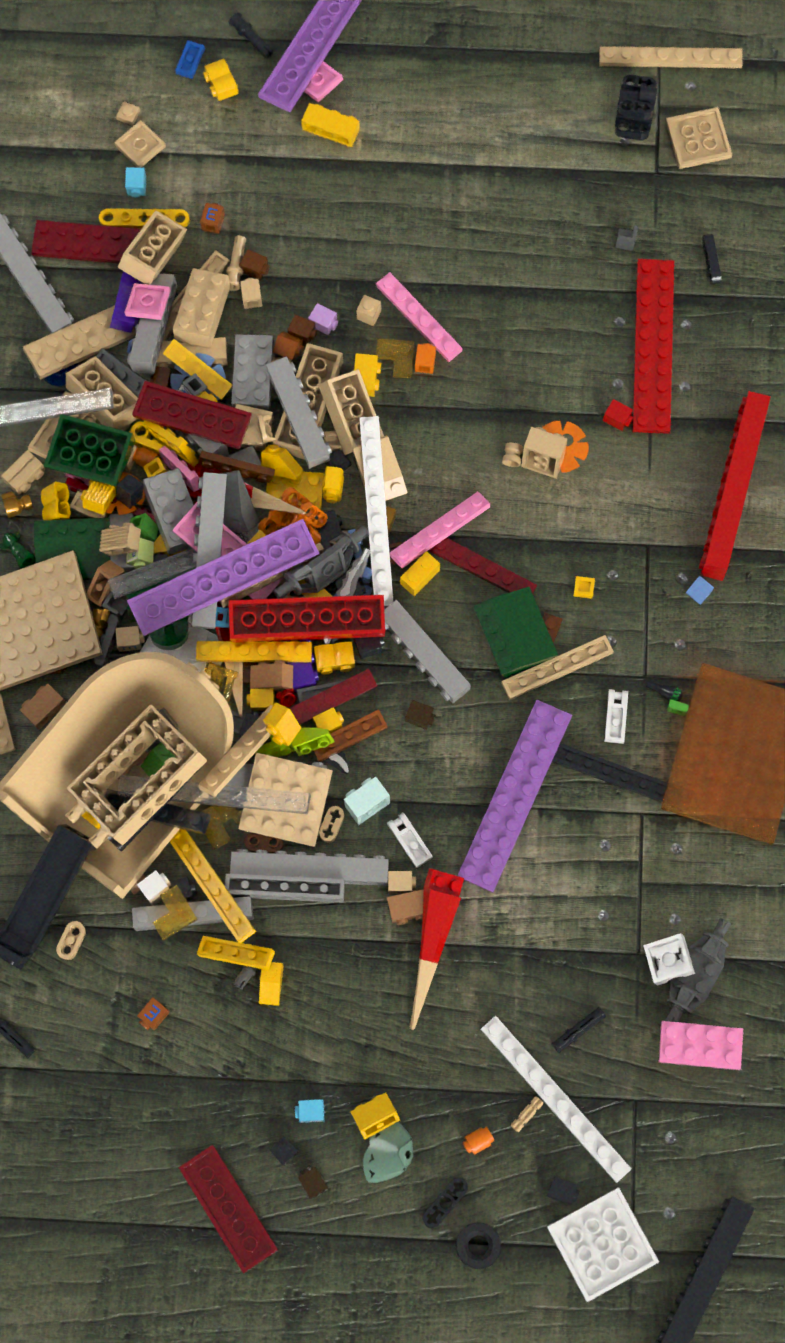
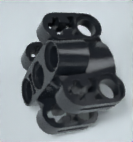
(636, 107)

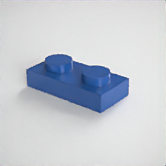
(190, 59)

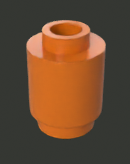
(143, 456)
(478, 1140)

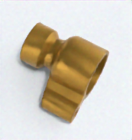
(14, 505)
(100, 620)

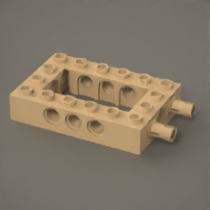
(116, 760)

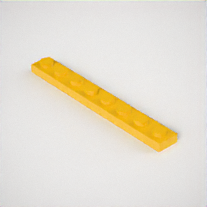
(212, 886)

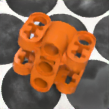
(282, 519)

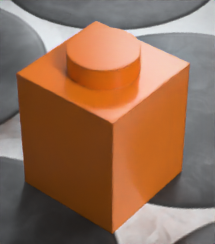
(425, 358)

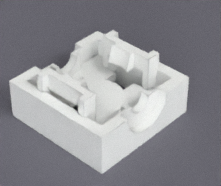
(665, 951)

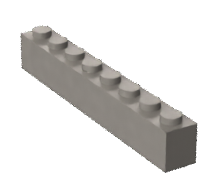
(31, 279)
(209, 537)
(351, 869)

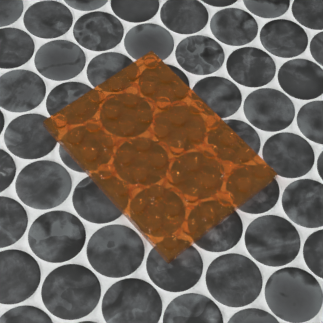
(731, 756)

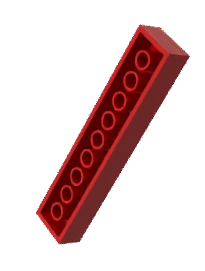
(734, 486)

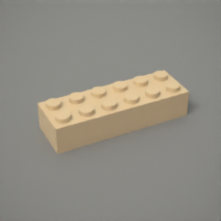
(315, 368)

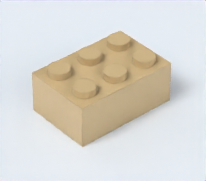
(544, 452)

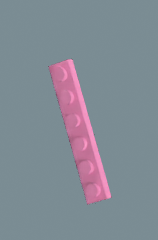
(419, 317)
(439, 529)

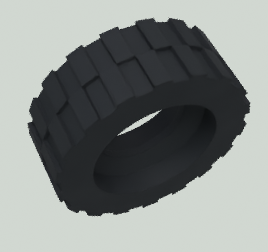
(491, 1236)

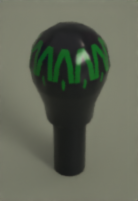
(668, 692)

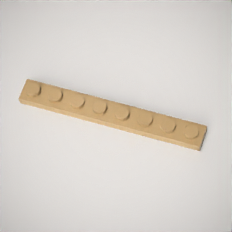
(670, 57)

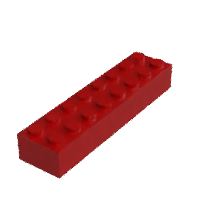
(306, 618)

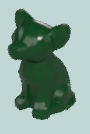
(23, 557)

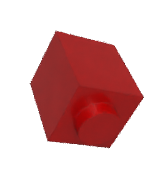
(618, 415)

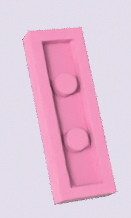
(171, 460)

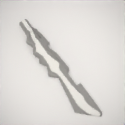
(352, 577)

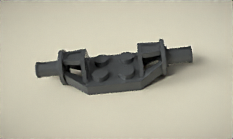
(325, 567)
(707, 967)

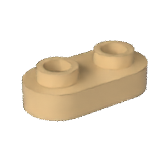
(71, 940)

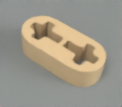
(335, 826)

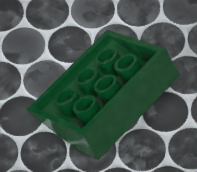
(89, 450)
(76, 535)
(515, 631)

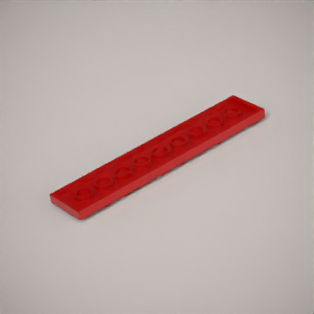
(653, 346)

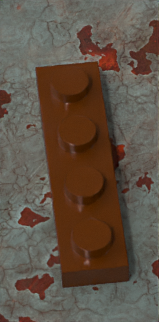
(226, 464)

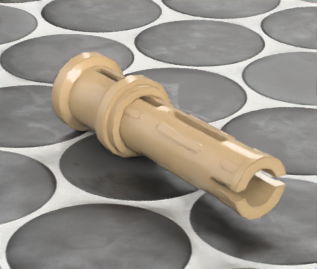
(234, 270)

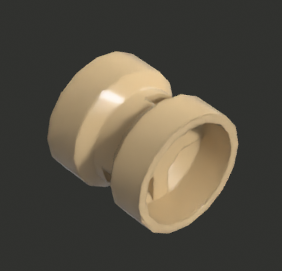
(512, 455)

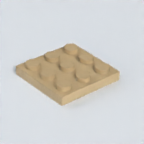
(698, 138)

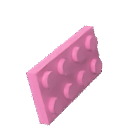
(700, 1045)

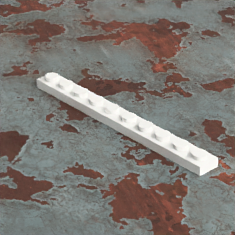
(376, 508)
(556, 1099)

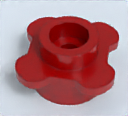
(288, 701)

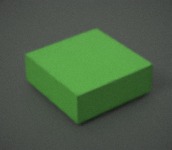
(677, 707)

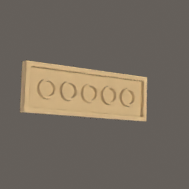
(75, 343)

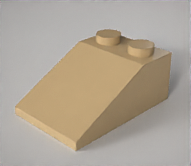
(393, 479)

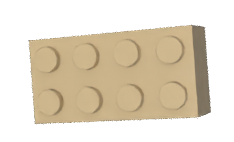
(152, 248)
(201, 308)
(96, 376)
(346, 403)

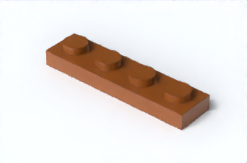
(352, 734)

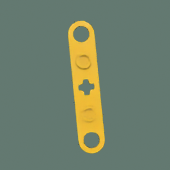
(133, 217)

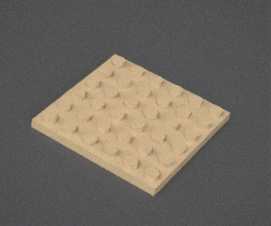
(44, 620)

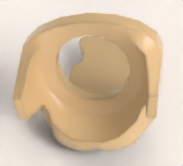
(260, 432)

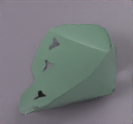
(388, 1153)

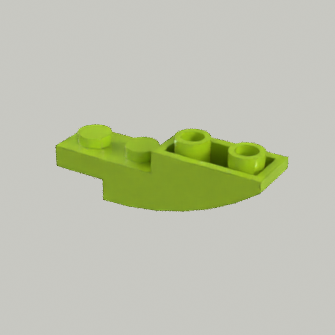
(305, 741)

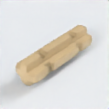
(527, 1114)

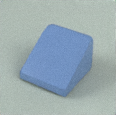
(700, 590)

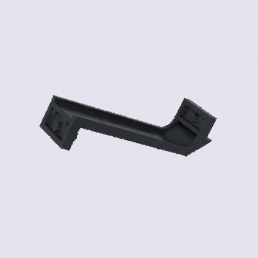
(43, 894)

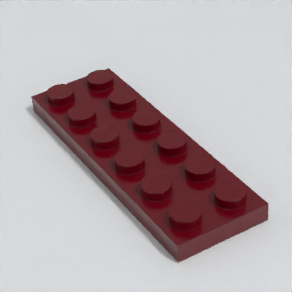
(81, 241)
(192, 414)
(228, 1209)

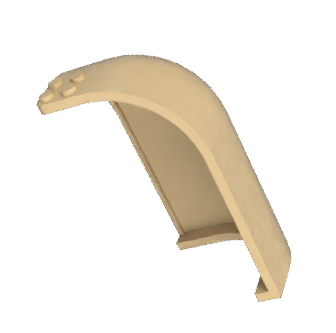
(88, 725)

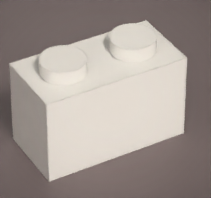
(154, 886)

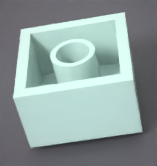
(366, 800)

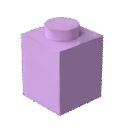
(324, 319)

